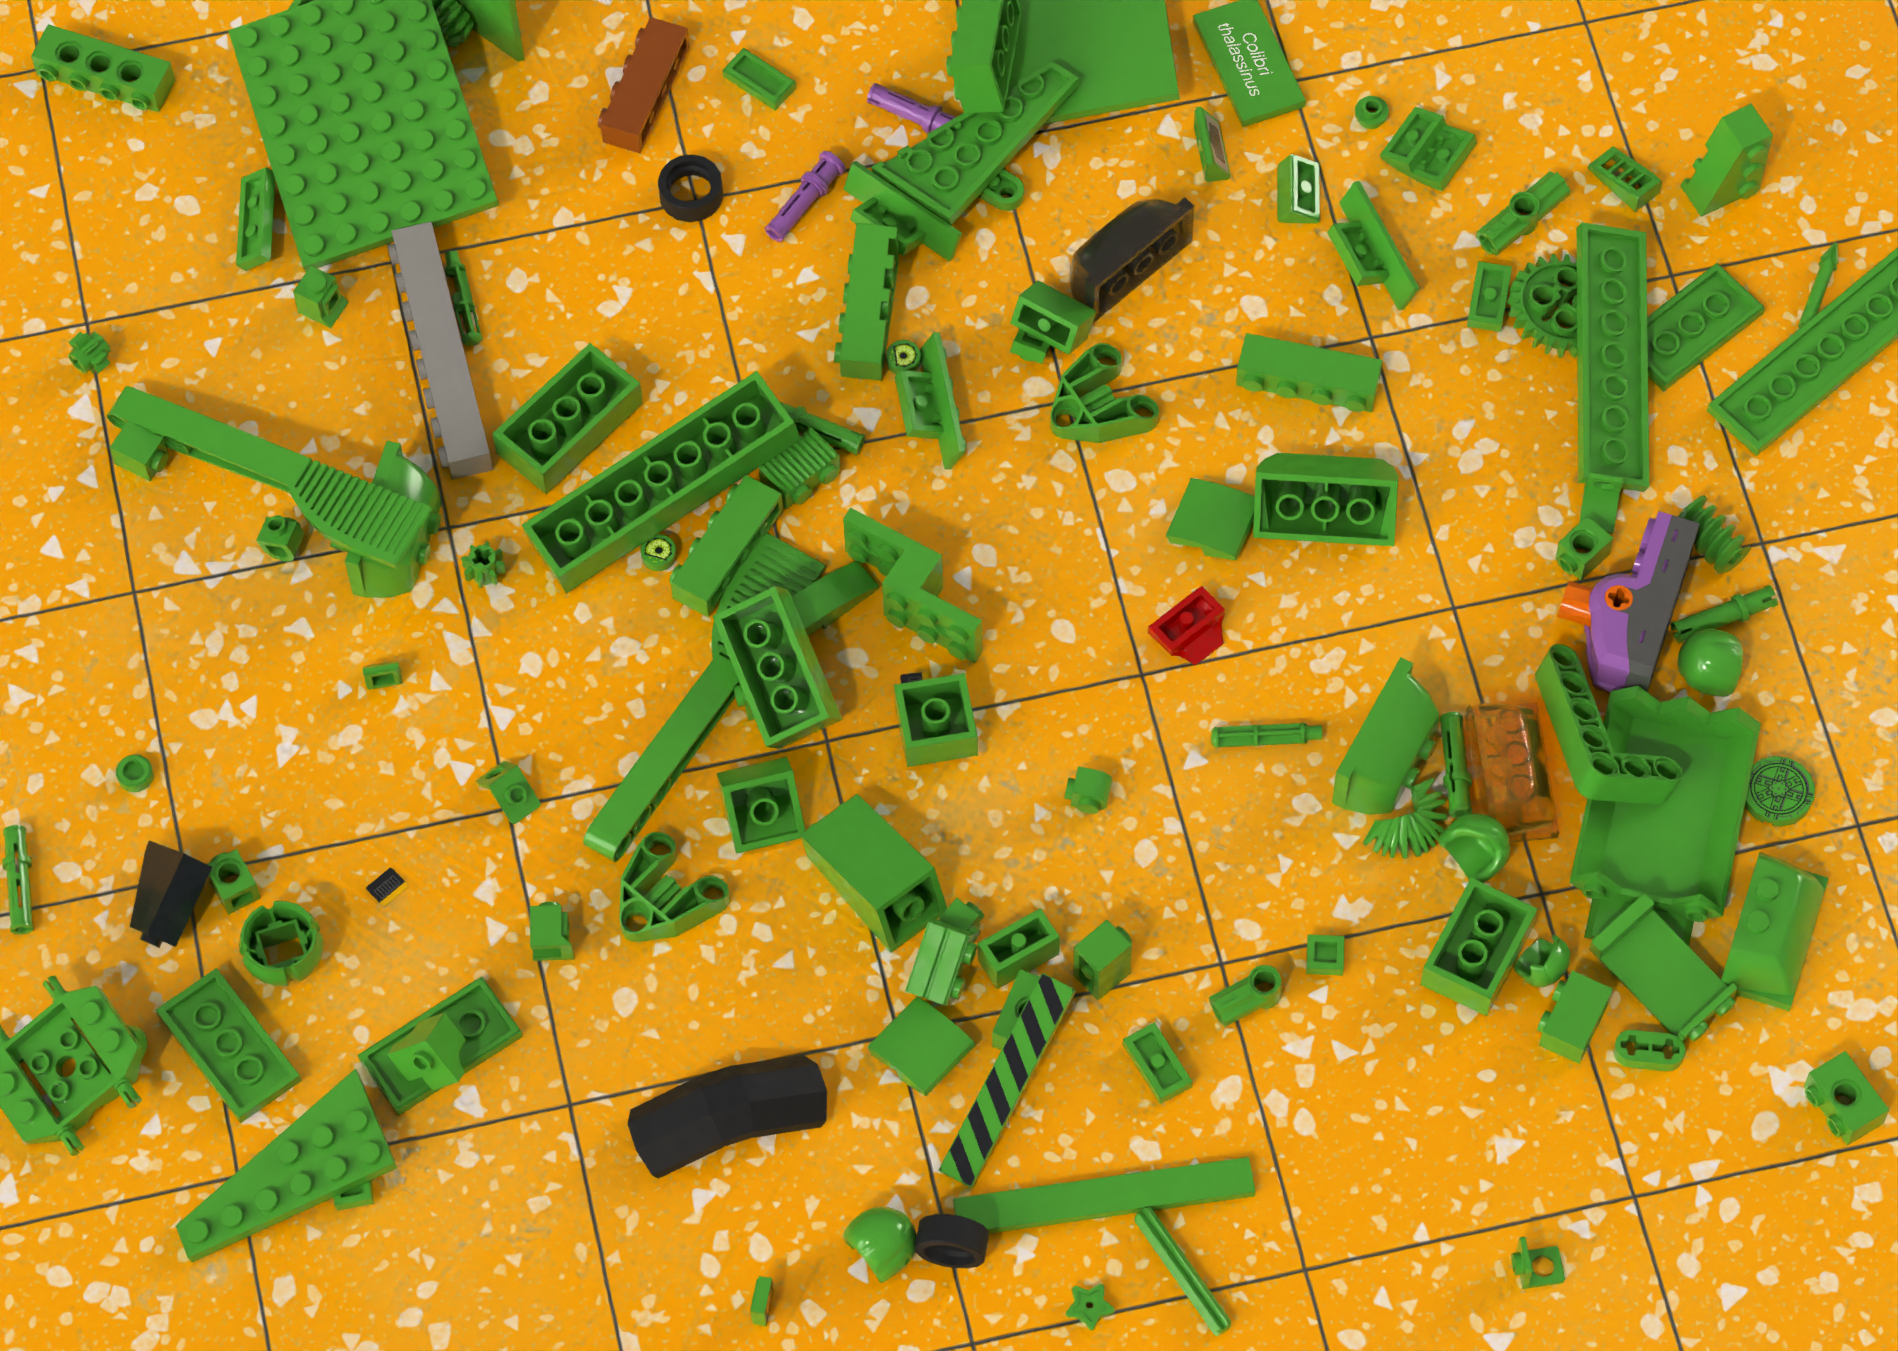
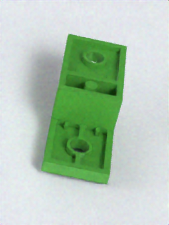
(912, 586)

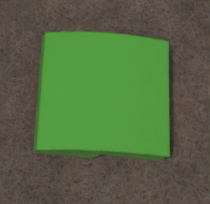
(1428, 148)
(1213, 519)
(921, 1046)

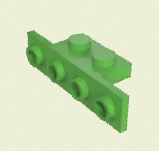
(891, 207)
(1369, 249)
(929, 402)

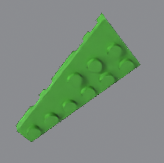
(973, 148)
(311, 1161)

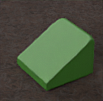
(382, 674)

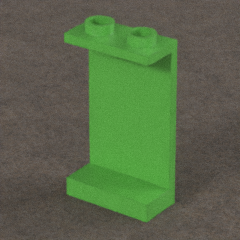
(1662, 971)

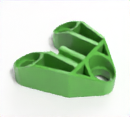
(1092, 404)
(662, 901)

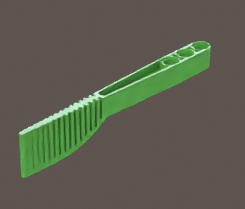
(335, 503)
(685, 731)

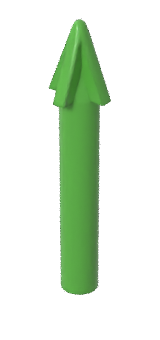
(1827, 265)

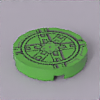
(1779, 791)

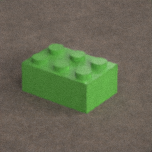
(1478, 946)

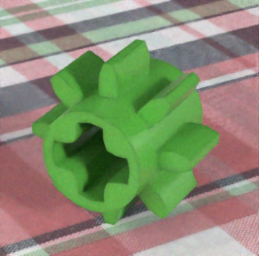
(89, 352)
(483, 564)

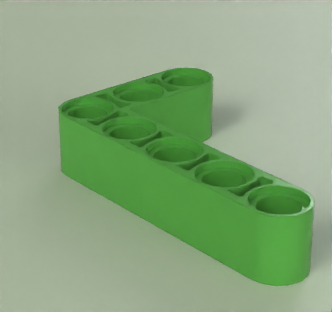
(1585, 743)

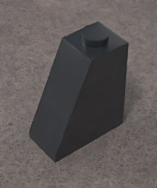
(166, 894)

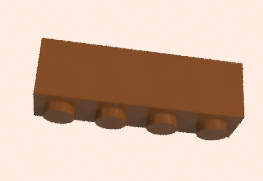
(644, 84)

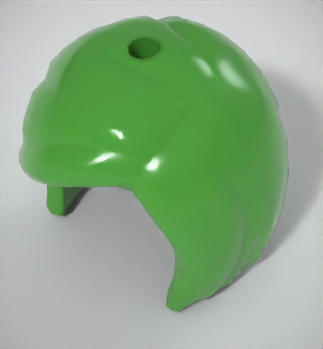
(1711, 662)
(1477, 845)
(883, 1239)

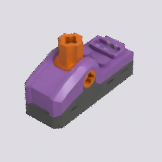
(1631, 614)

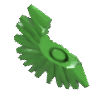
(1413, 828)

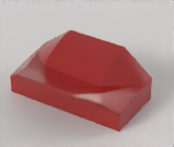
(1191, 627)

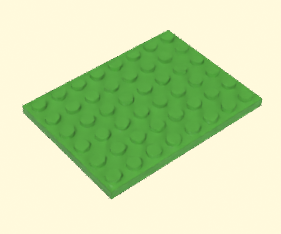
(361, 122)

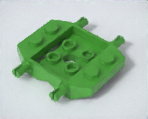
(45, 1048)

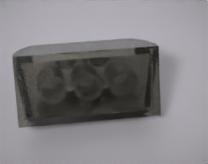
(1129, 251)

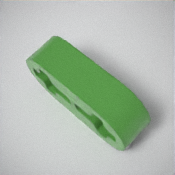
(1649, 1050)

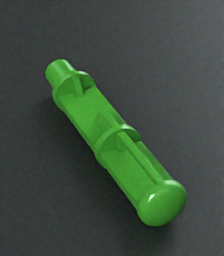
(462, 299)
(1264, 735)

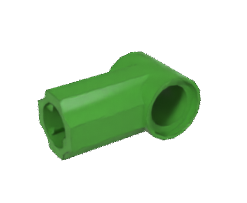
(1243, 996)

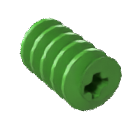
(1713, 539)

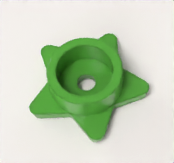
(1092, 1315)

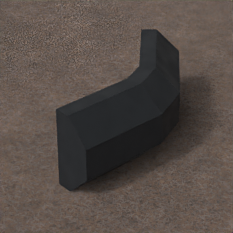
(727, 1109)

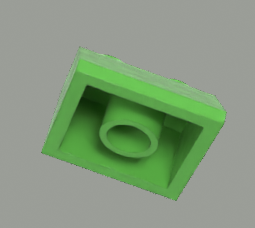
(761, 804)

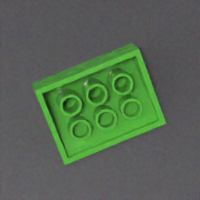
(497, 23)

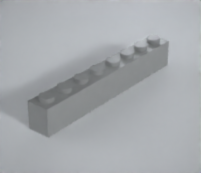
(441, 351)

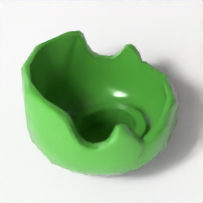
(1543, 962)

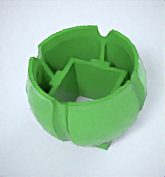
(275, 926)

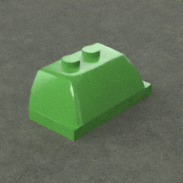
(403, 477)
(1326, 499)
(1388, 746)
(1774, 932)

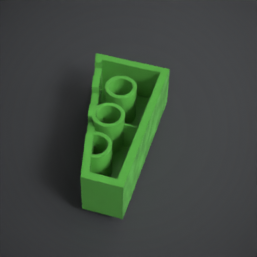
(868, 302)

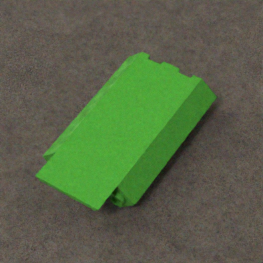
(1675, 849)

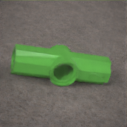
(1510, 225)

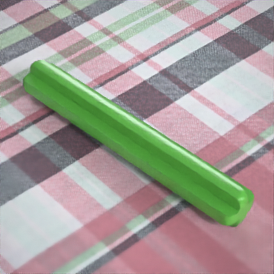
(1183, 1271)

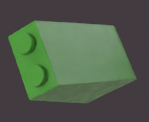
(875, 872)

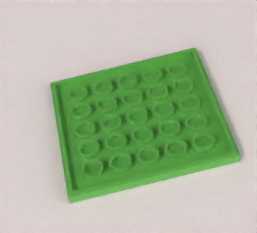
(1111, 45)

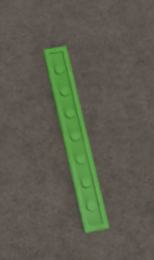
(1109, 1196)

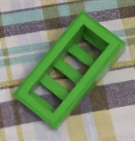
(1633, 198)

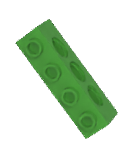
(92, 55)

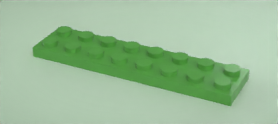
(1612, 355)
(1813, 360)

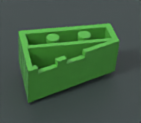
(1733, 162)

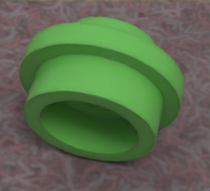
(1371, 119)

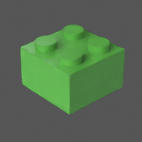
(936, 720)

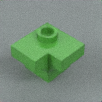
(430, 1052)

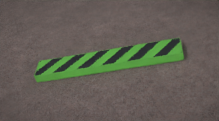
(1007, 1080)

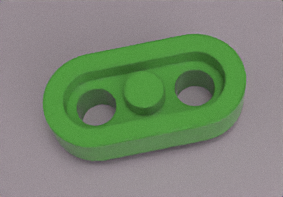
(1004, 184)

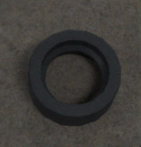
(687, 166)
(951, 1241)

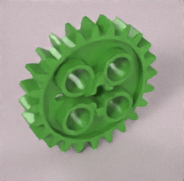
(1542, 284)

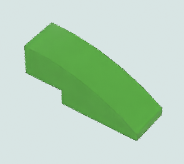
(833, 596)

